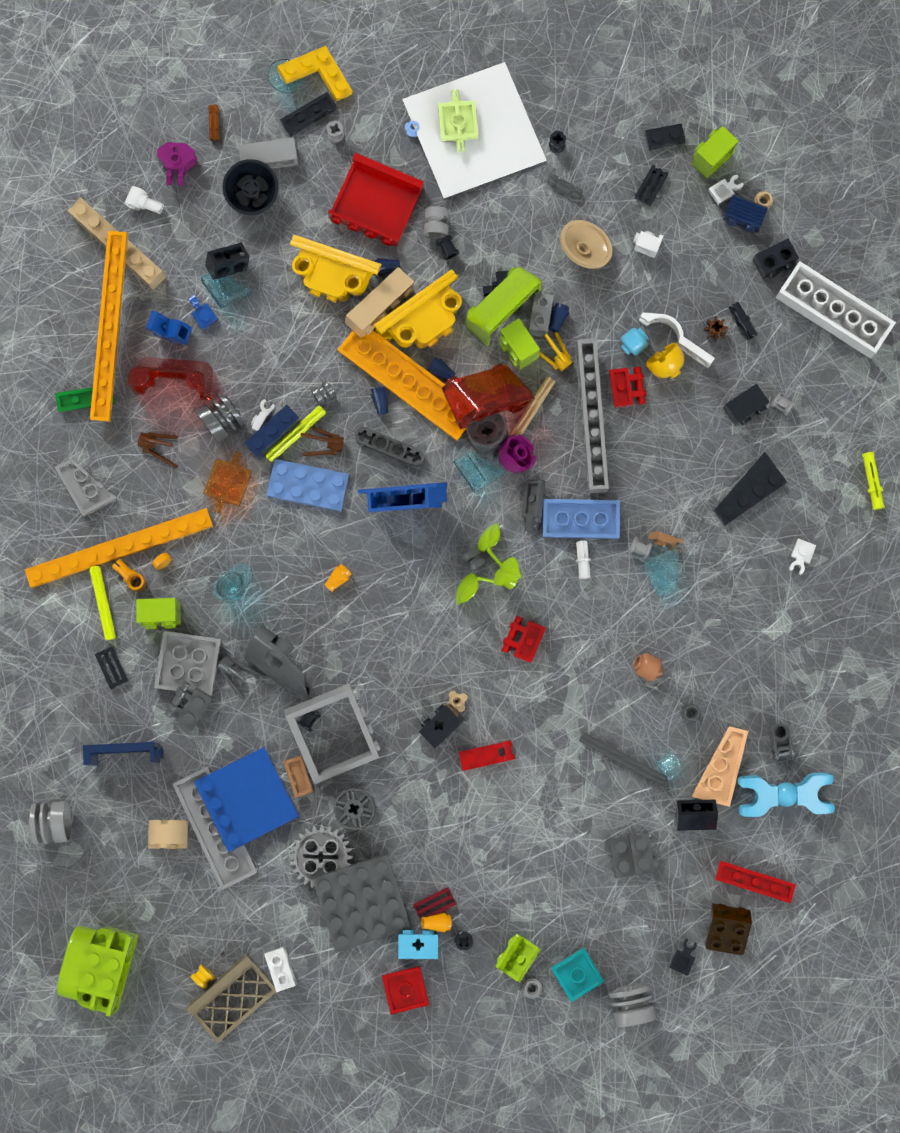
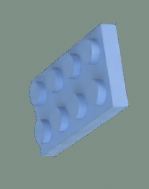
(307, 485)
(581, 519)

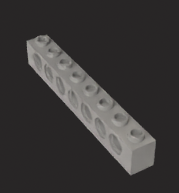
(592, 416)

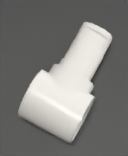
(138, 199)

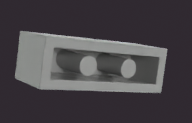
(272, 152)

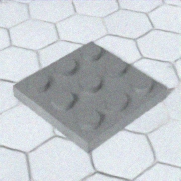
(189, 660)

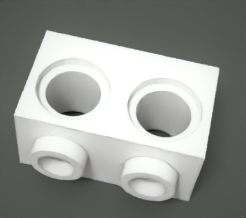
(280, 969)

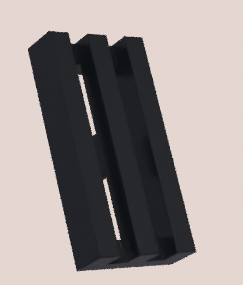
(658, 172)
(118, 682)

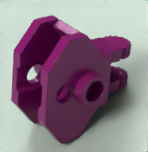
(176, 159)

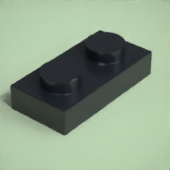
(665, 136)

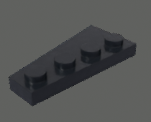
(753, 487)

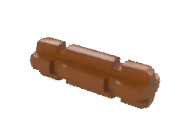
(213, 111)

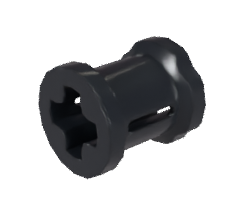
(557, 135)
(447, 247)
(308, 720)
(464, 935)

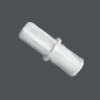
(583, 560)

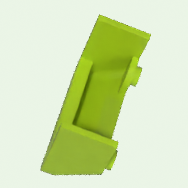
(502, 303)

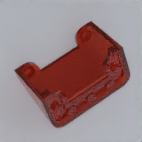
(196, 373)
(486, 394)

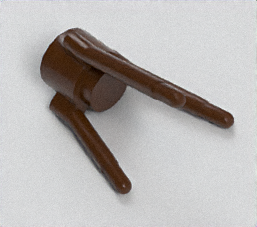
(149, 441)
(335, 442)

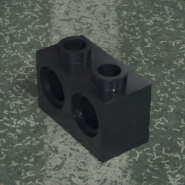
(773, 256)
(227, 261)

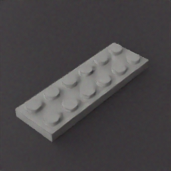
(227, 867)

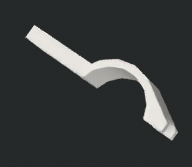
(685, 345)

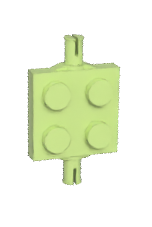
(458, 120)

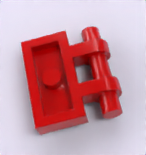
(621, 387)
(529, 641)

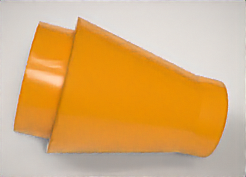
(338, 577)
(438, 922)

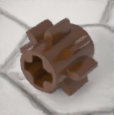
(711, 331)

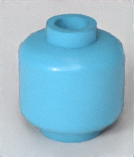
(634, 341)

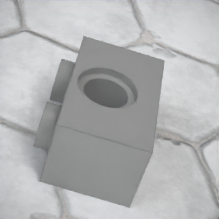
(540, 314)

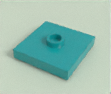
(577, 974)

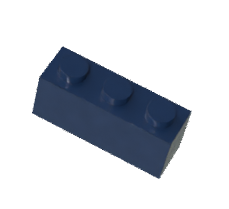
(272, 432)

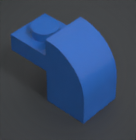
(168, 329)

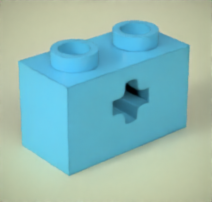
(407, 950)

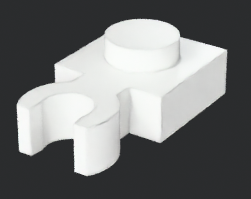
(723, 191)
(802, 554)

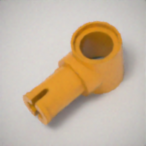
(129, 576)

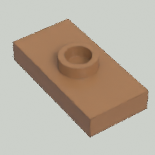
(298, 776)

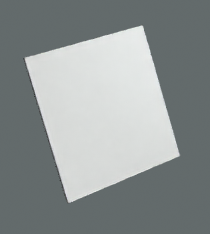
(504, 131)

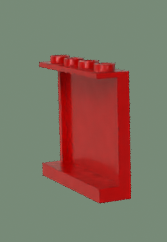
(376, 200)

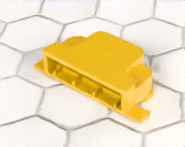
(331, 270)
(424, 315)

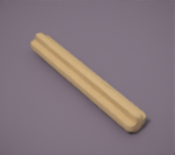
(533, 407)

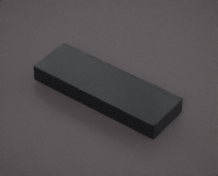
(308, 114)

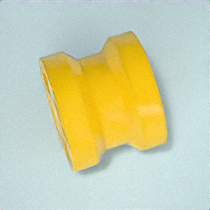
(202, 976)

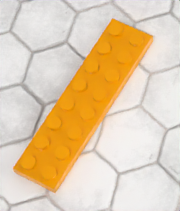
(402, 378)

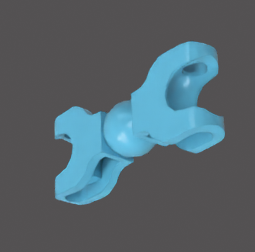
(786, 794)

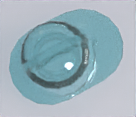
(233, 583)

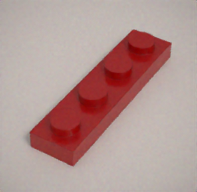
(755, 881)

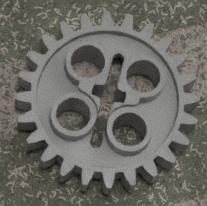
(320, 837)

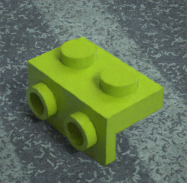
(517, 957)

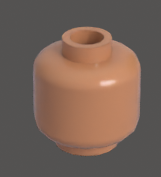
(648, 666)

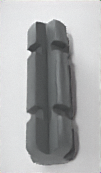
(564, 186)

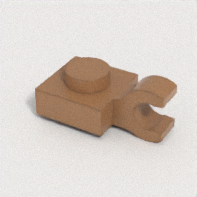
(661, 539)

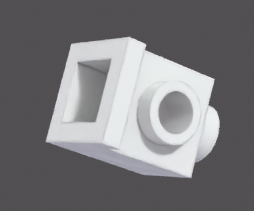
(647, 243)

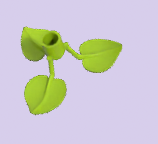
(505, 576)

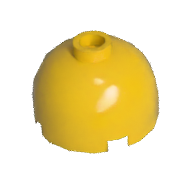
(667, 362)

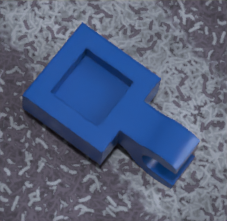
(203, 314)

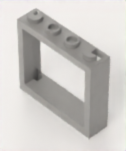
(316, 703)

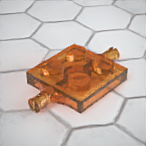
(227, 482)

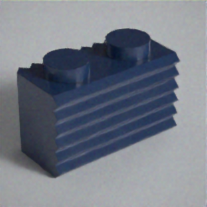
(745, 214)

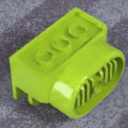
(97, 967)

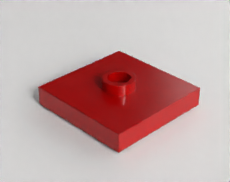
(405, 990)

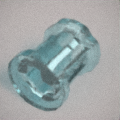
(668, 763)

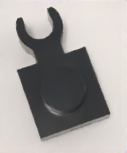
(682, 960)

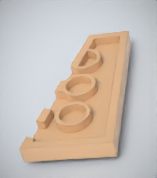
(722, 771)

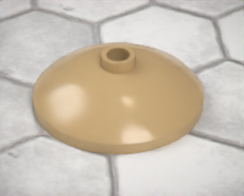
(586, 244)

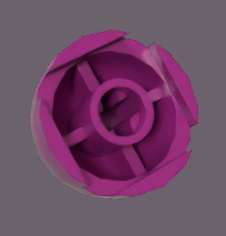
(516, 454)

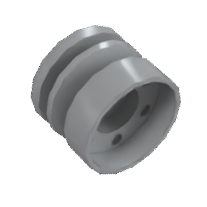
(47, 822)
(632, 1005)

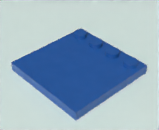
(246, 799)

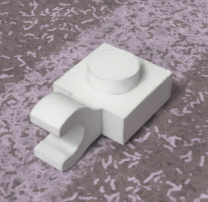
(263, 417)

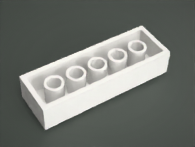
(835, 310)

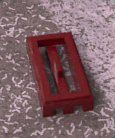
(445, 890)

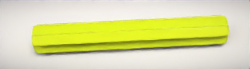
(295, 433)
(102, 602)

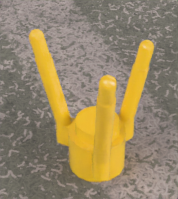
(563, 359)

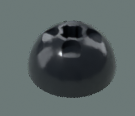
(252, 177)

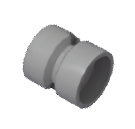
(436, 222)

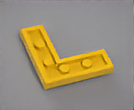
(314, 61)

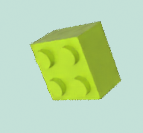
(714, 152)
(518, 344)
(158, 612)

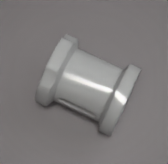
(338, 136)
(782, 404)
(640, 547)

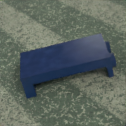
(91, 752)

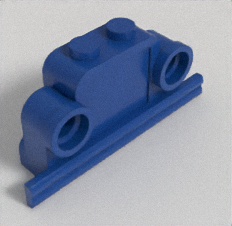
(406, 497)

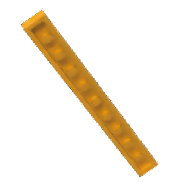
(109, 326)
(118, 548)

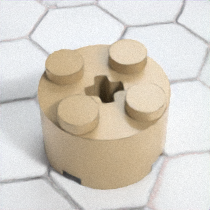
(167, 834)

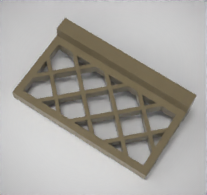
(219, 985)

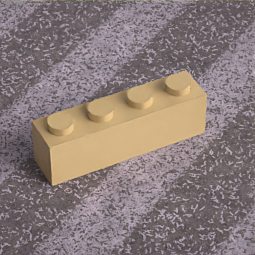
(380, 302)

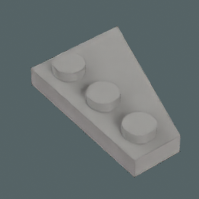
(83, 488)

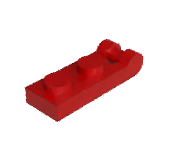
(486, 755)

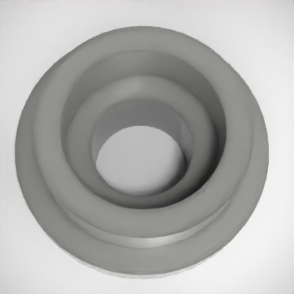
(536, 993)

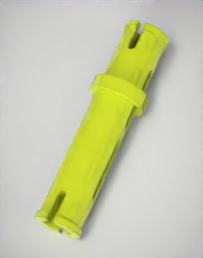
(875, 489)

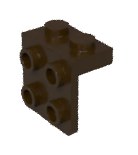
(728, 929)

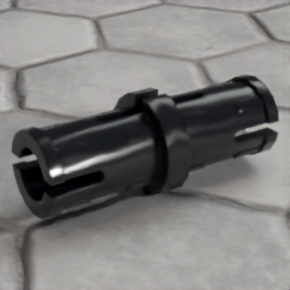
(743, 320)

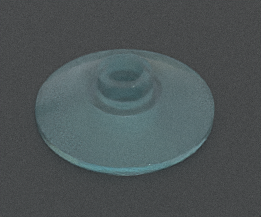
(277, 82)

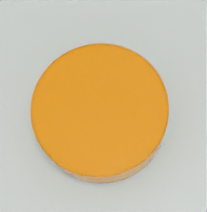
(161, 561)

